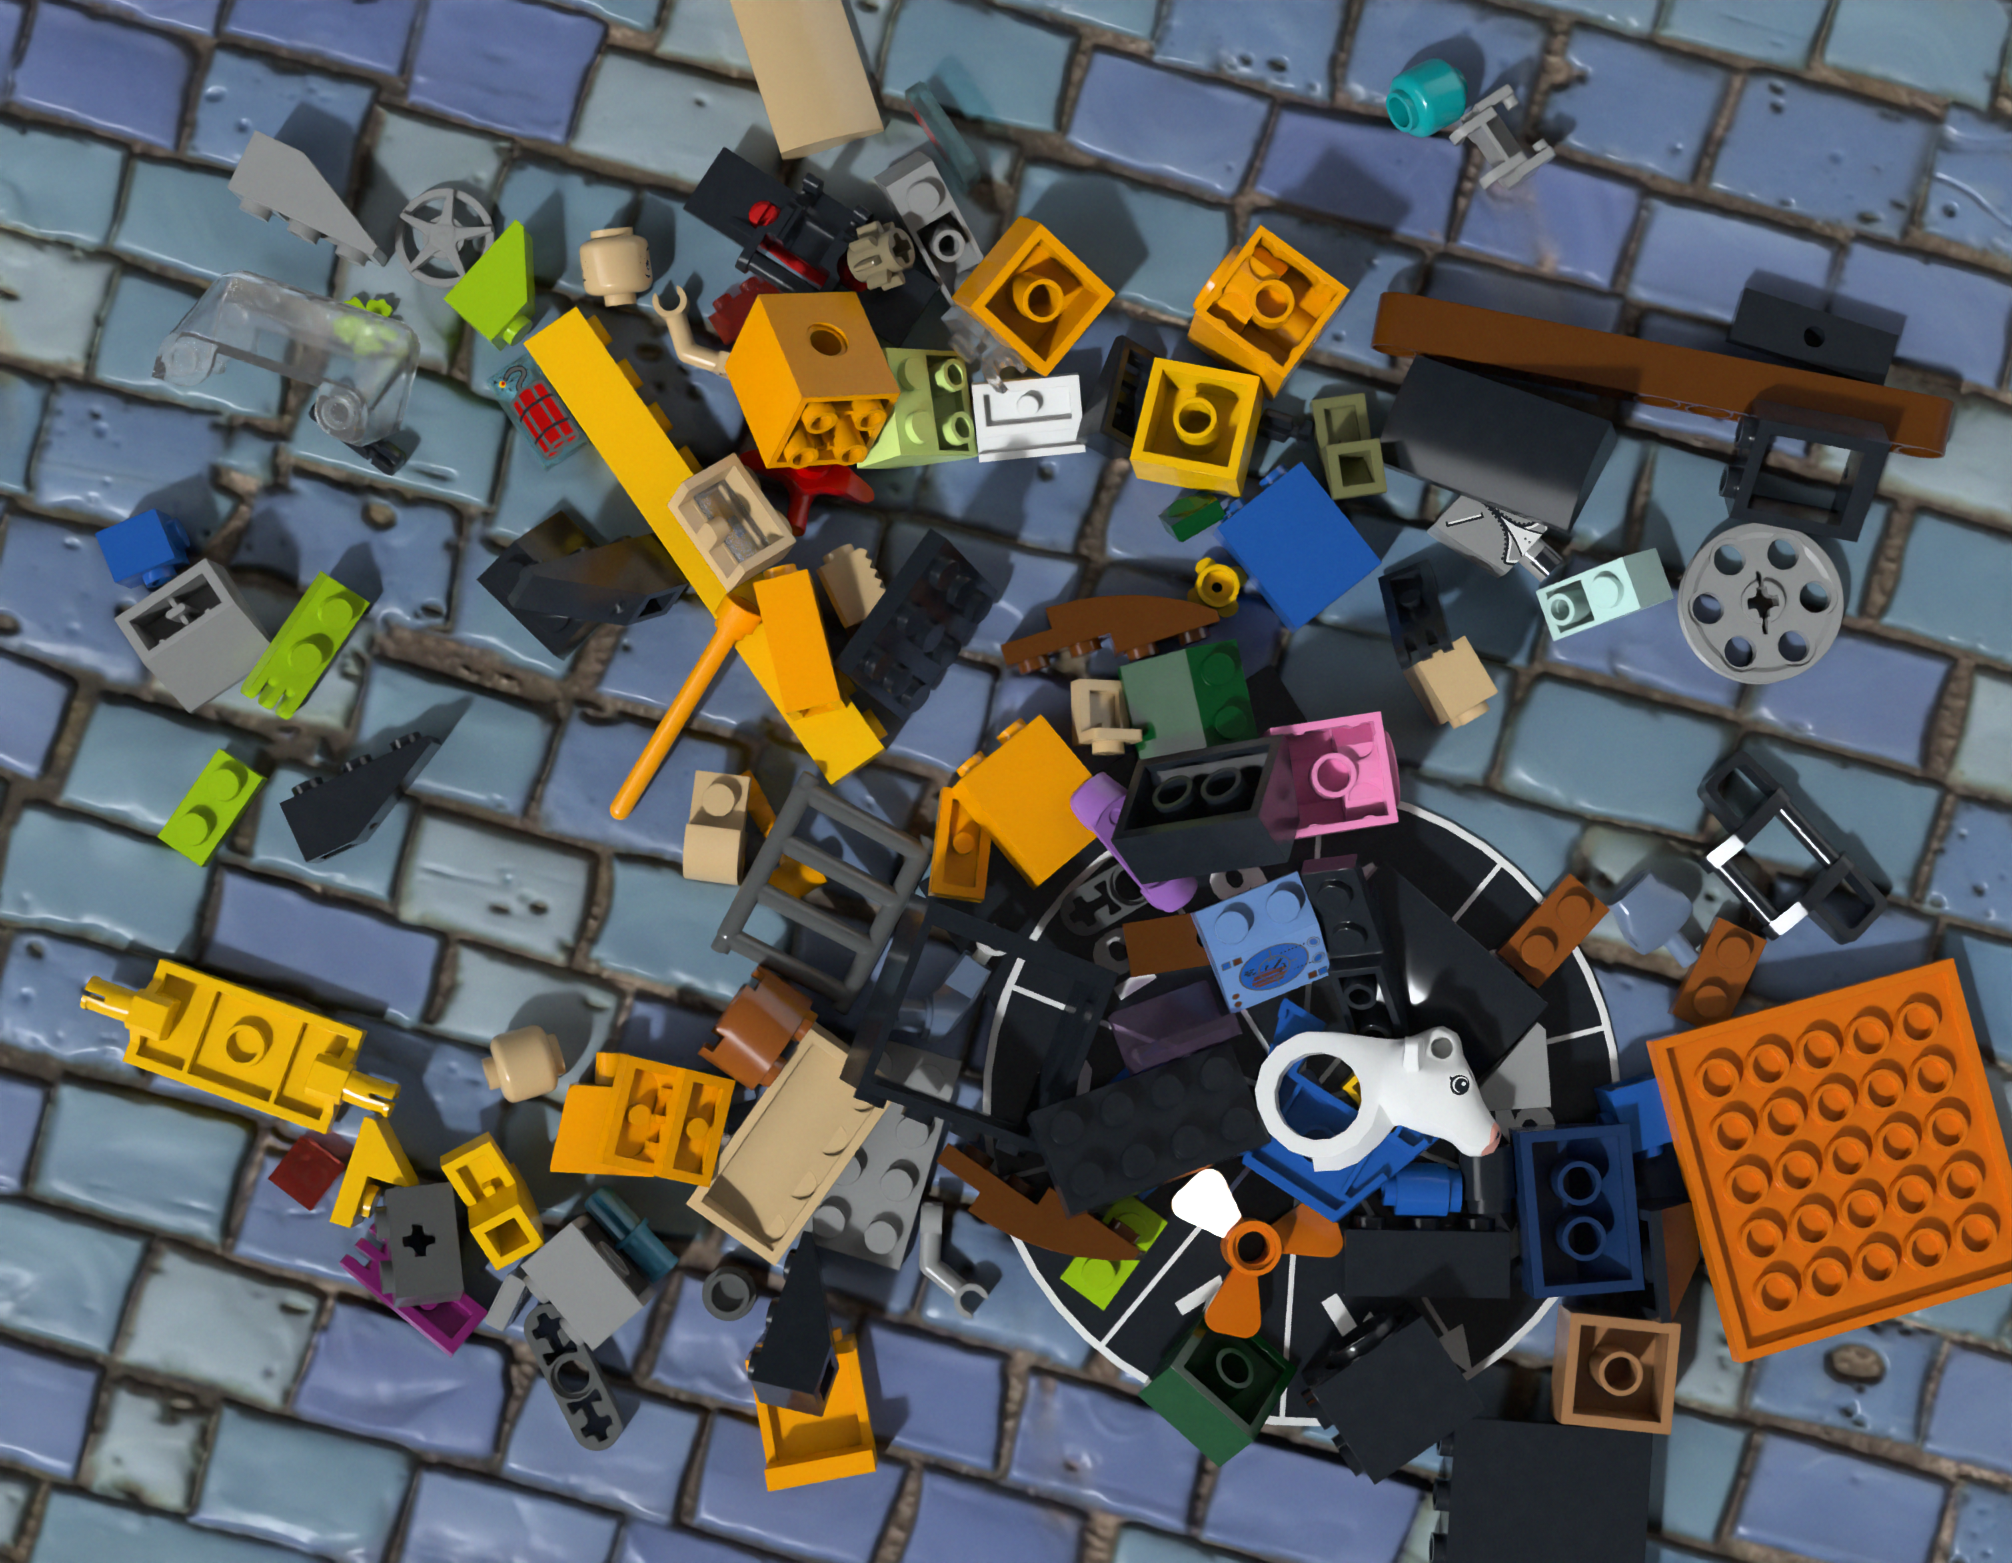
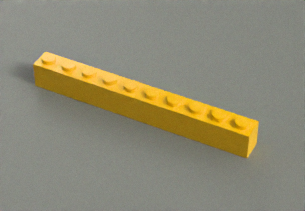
(651, 471)

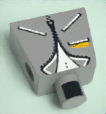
(1494, 538)

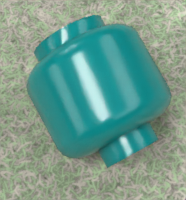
(1427, 98)

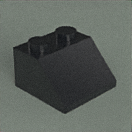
(549, 540)

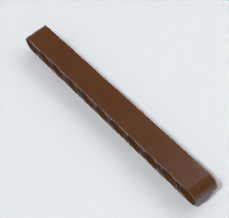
(1645, 369)

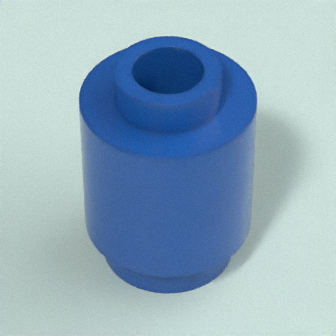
(1424, 1191)

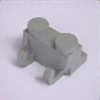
(1497, 144)

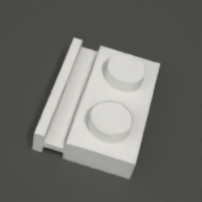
(1030, 419)

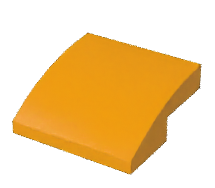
(664, 1120)

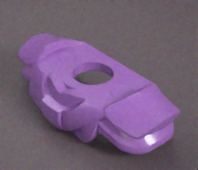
(1098, 807)

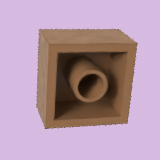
(1614, 1370)

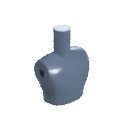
(1651, 916)

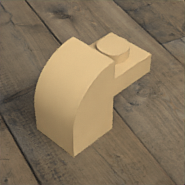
(716, 828)

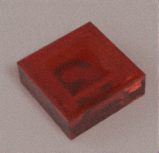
(307, 1172)

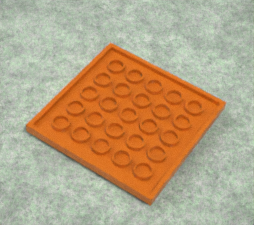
(1840, 1158)

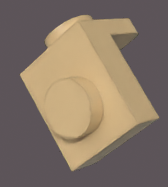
(1101, 717)

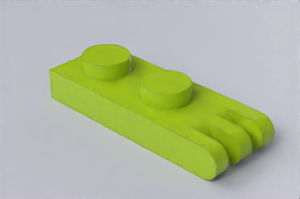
(304, 645)

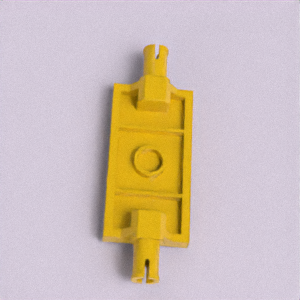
(243, 1045)

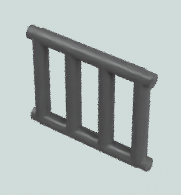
(757, 889)

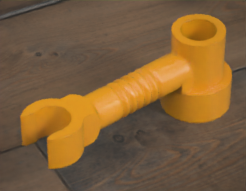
(791, 875)

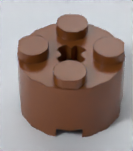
(758, 1029)

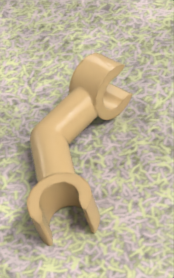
(683, 338)

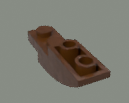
(1129, 621)
(1012, 1209)

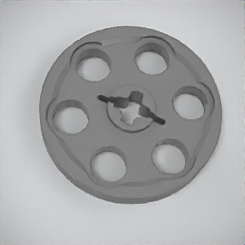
(1784, 589)

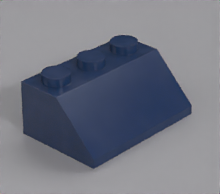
(1576, 1209)

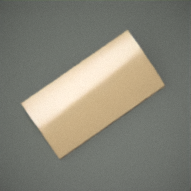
(807, 74)
(788, 1149)

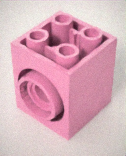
(1342, 774)

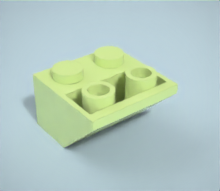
(931, 414)

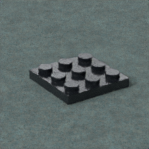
(917, 626)

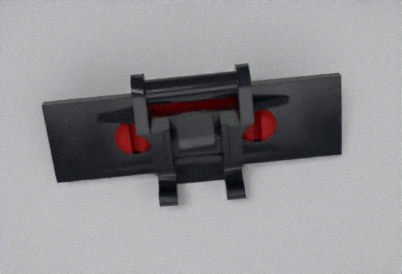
(804, 233)

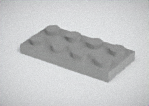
(881, 1187)

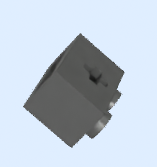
(432, 1215)

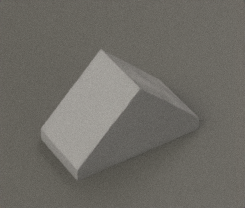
(1519, 1075)

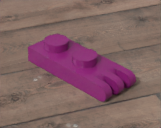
(442, 1323)

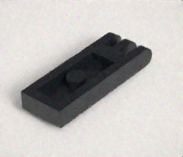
(1415, 612)

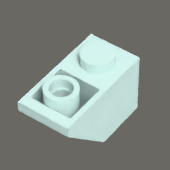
(1604, 593)

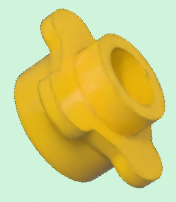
(1230, 580)

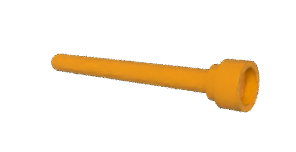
(734, 621)

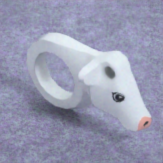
(1402, 1082)

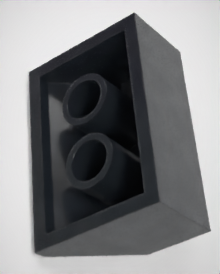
(1209, 811)

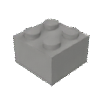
(587, 1281)

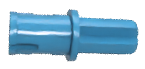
(630, 1233)

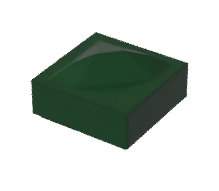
(1191, 515)

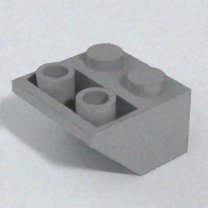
(196, 634)

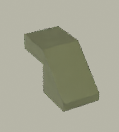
(1345, 448)

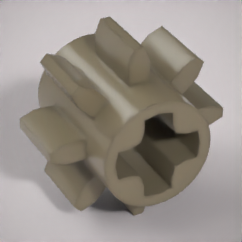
(880, 255)

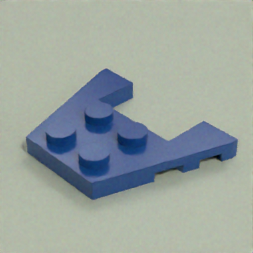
(1319, 1116)

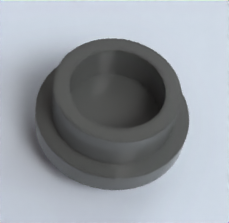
(729, 1293)

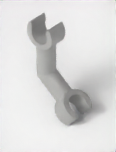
(932, 1265)

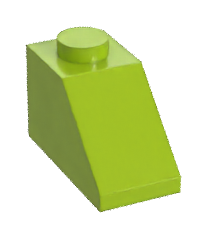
(499, 289)

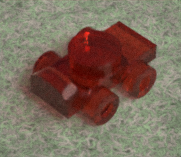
(732, 313)

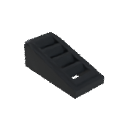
(1100, 424)

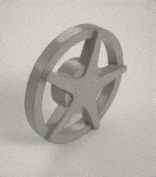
(442, 236)

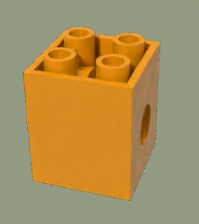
(1264, 310)
(811, 379)

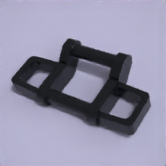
(1742, 831)

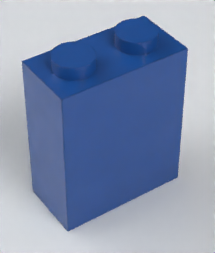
(1295, 545)

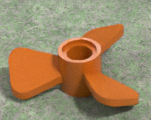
(1301, 1231)

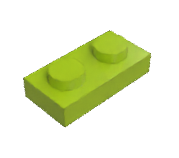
(212, 808)
(1102, 1279)

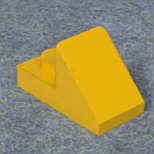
(374, 1157)

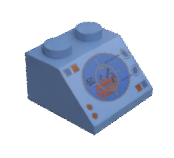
(1262, 942)

